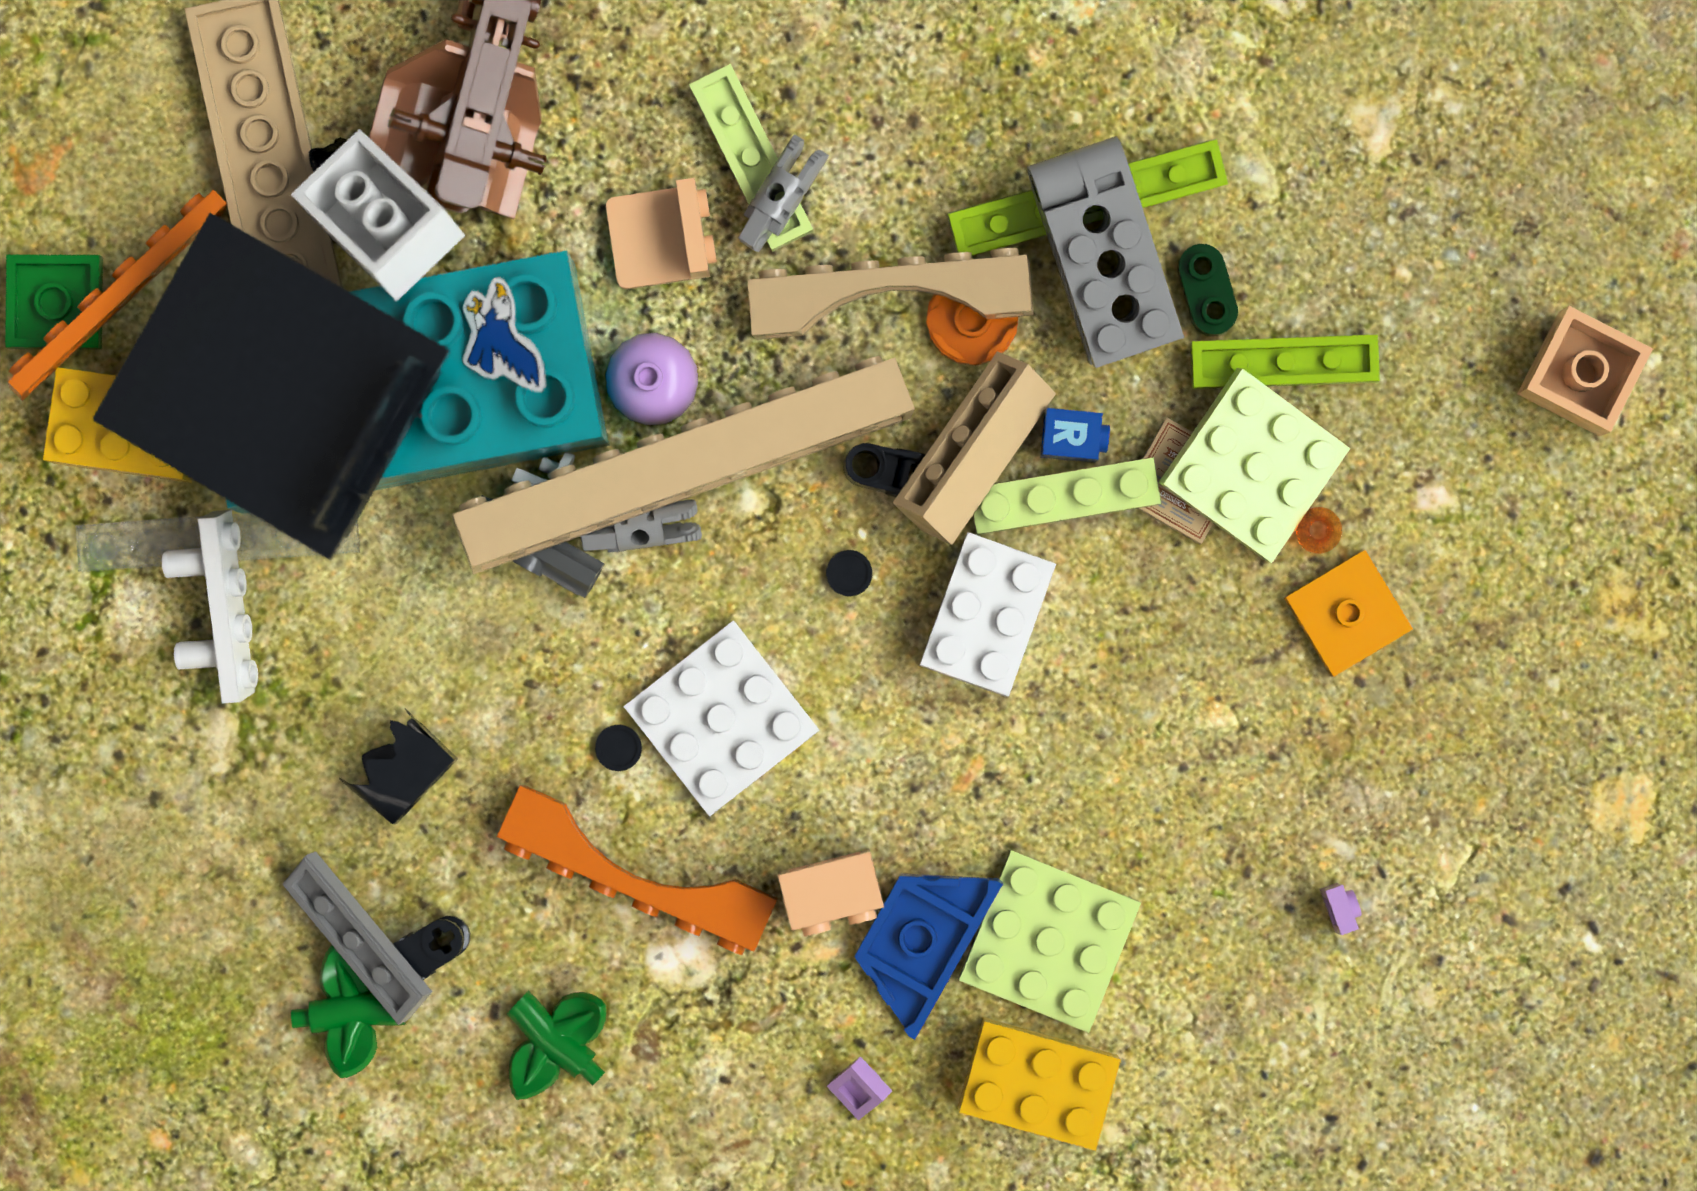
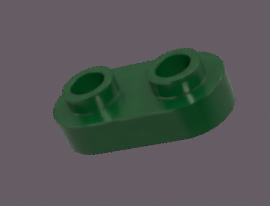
(1207, 289)

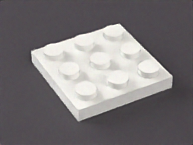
(721, 718)

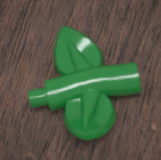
(345, 1016)
(555, 1042)

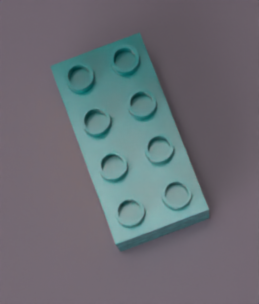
(495, 422)

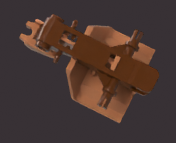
(467, 114)

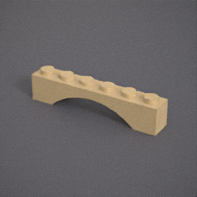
(794, 304)

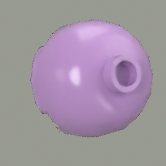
(651, 379)

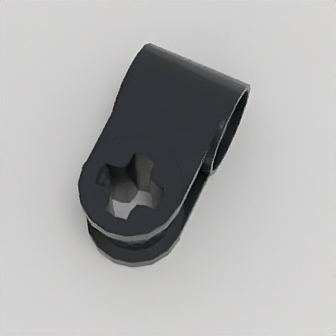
(891, 471)
(423, 949)

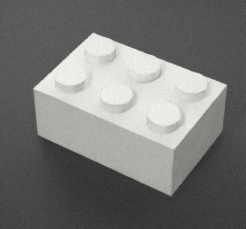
(378, 214)
(987, 614)

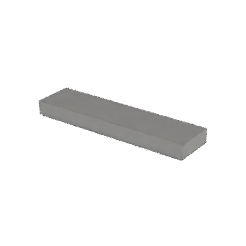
(357, 938)

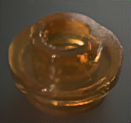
(1333, 530)

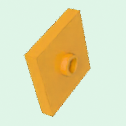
(1348, 613)

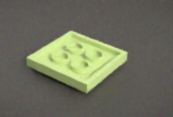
(1254, 465)
(1050, 941)

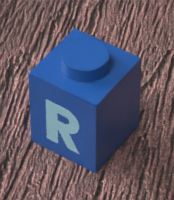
(1073, 435)

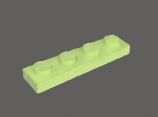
(744, 143)
(1068, 496)

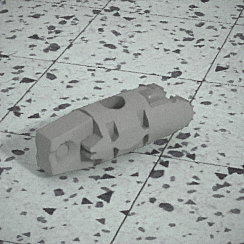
(772, 216)
(647, 530)

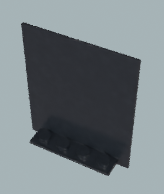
(272, 386)

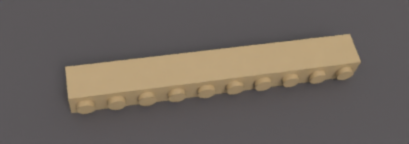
(683, 464)

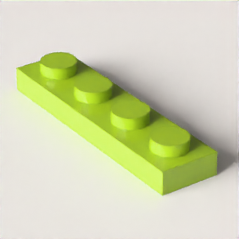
(1287, 360)

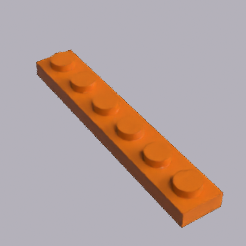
(101, 307)

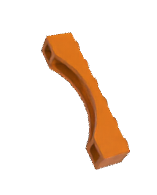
(548, 829)

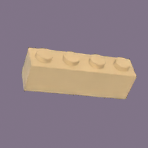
(974, 447)

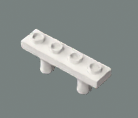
(225, 590)

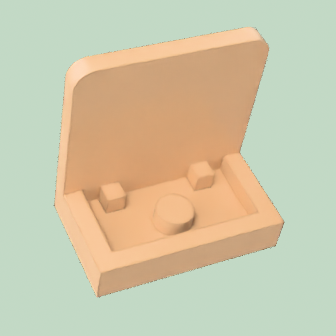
(660, 236)

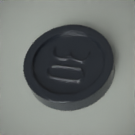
(849, 573)
(618, 747)

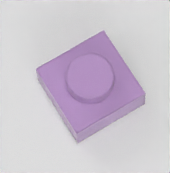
(1341, 907)
(859, 1088)

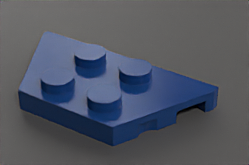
(922, 939)

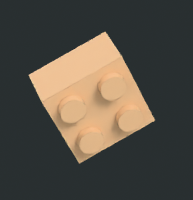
(1585, 371)
(831, 891)

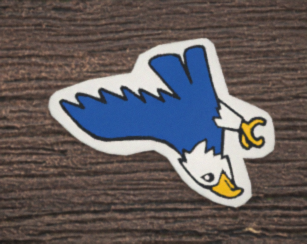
(494, 341)

